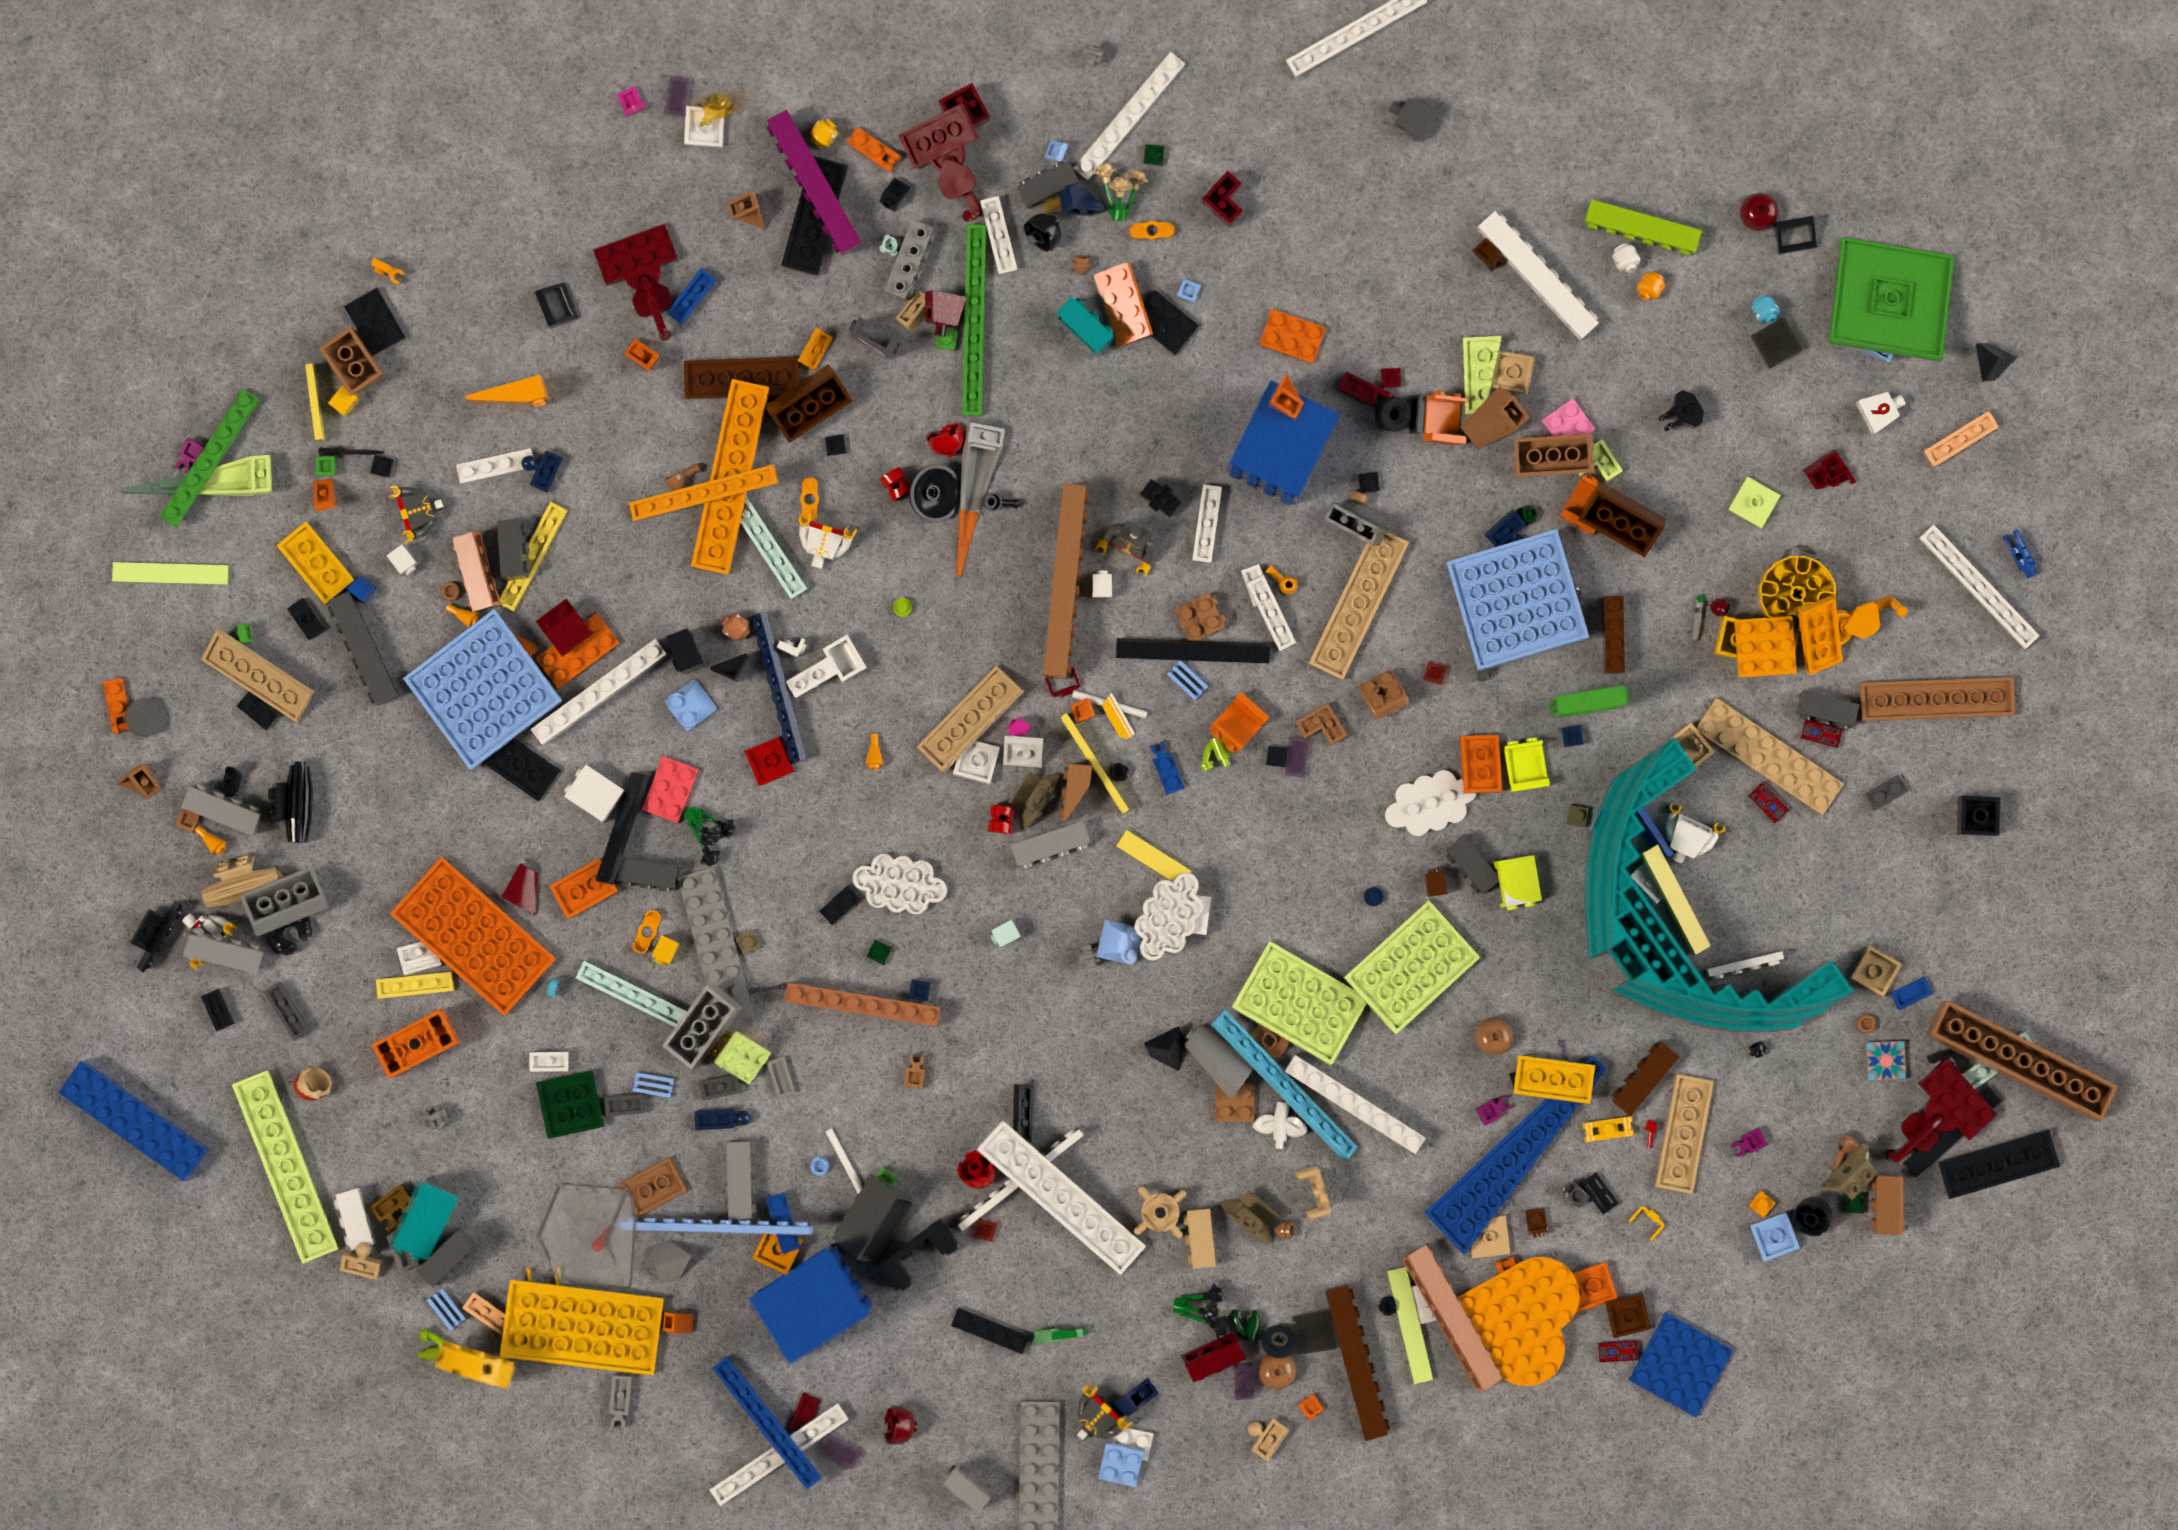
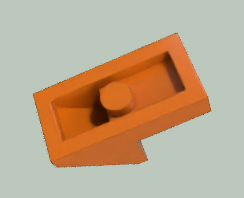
(641, 354)
(324, 494)

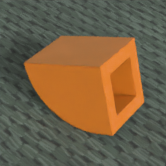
(677, 1322)

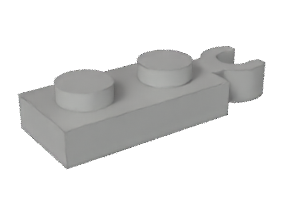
(620, 1398)

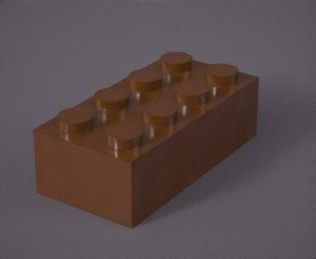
(808, 403)
(1622, 519)

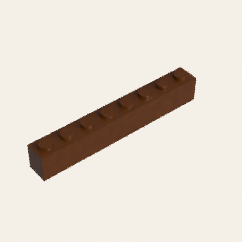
(1356, 1362)

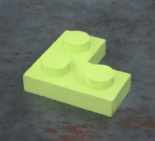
(1605, 461)

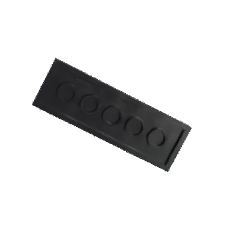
(807, 238)
(1998, 1164)

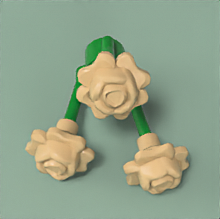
(1120, 184)

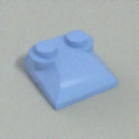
(690, 705)
(1119, 943)

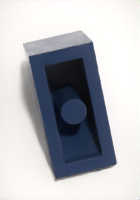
(1079, 201)
(1135, 1398)

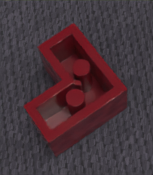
(972, 102)
(1219, 200)

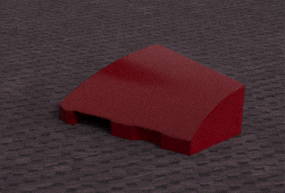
(1822, 475)
(523, 889)

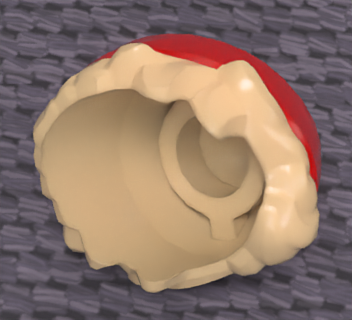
(312, 1083)

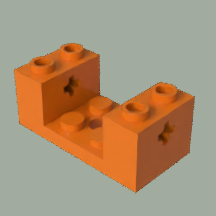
(433, 1032)

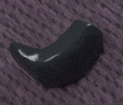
(231, 781)
(1939, 1056)

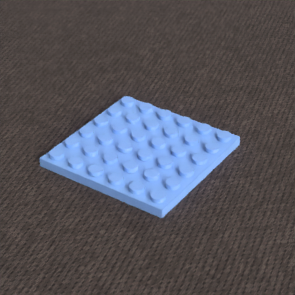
(1517, 600)
(482, 689)

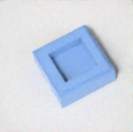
(1056, 151)
(1188, 290)

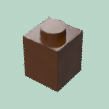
(1435, 882)

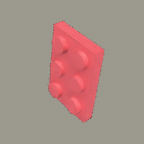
(670, 789)

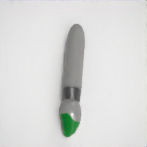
(1699, 603)

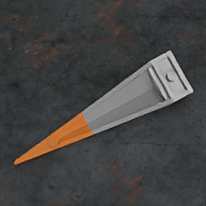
(979, 459)

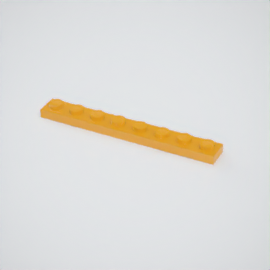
(703, 493)

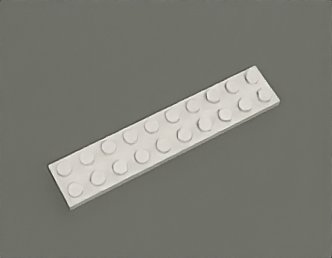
(1061, 1197)

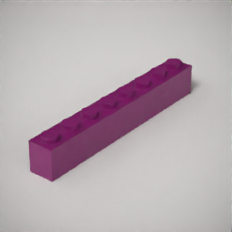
(814, 182)

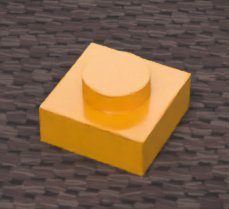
(1761, 1204)

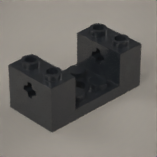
(897, 1273)

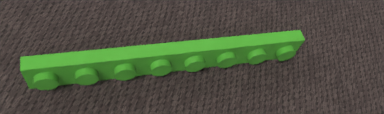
(209, 458)

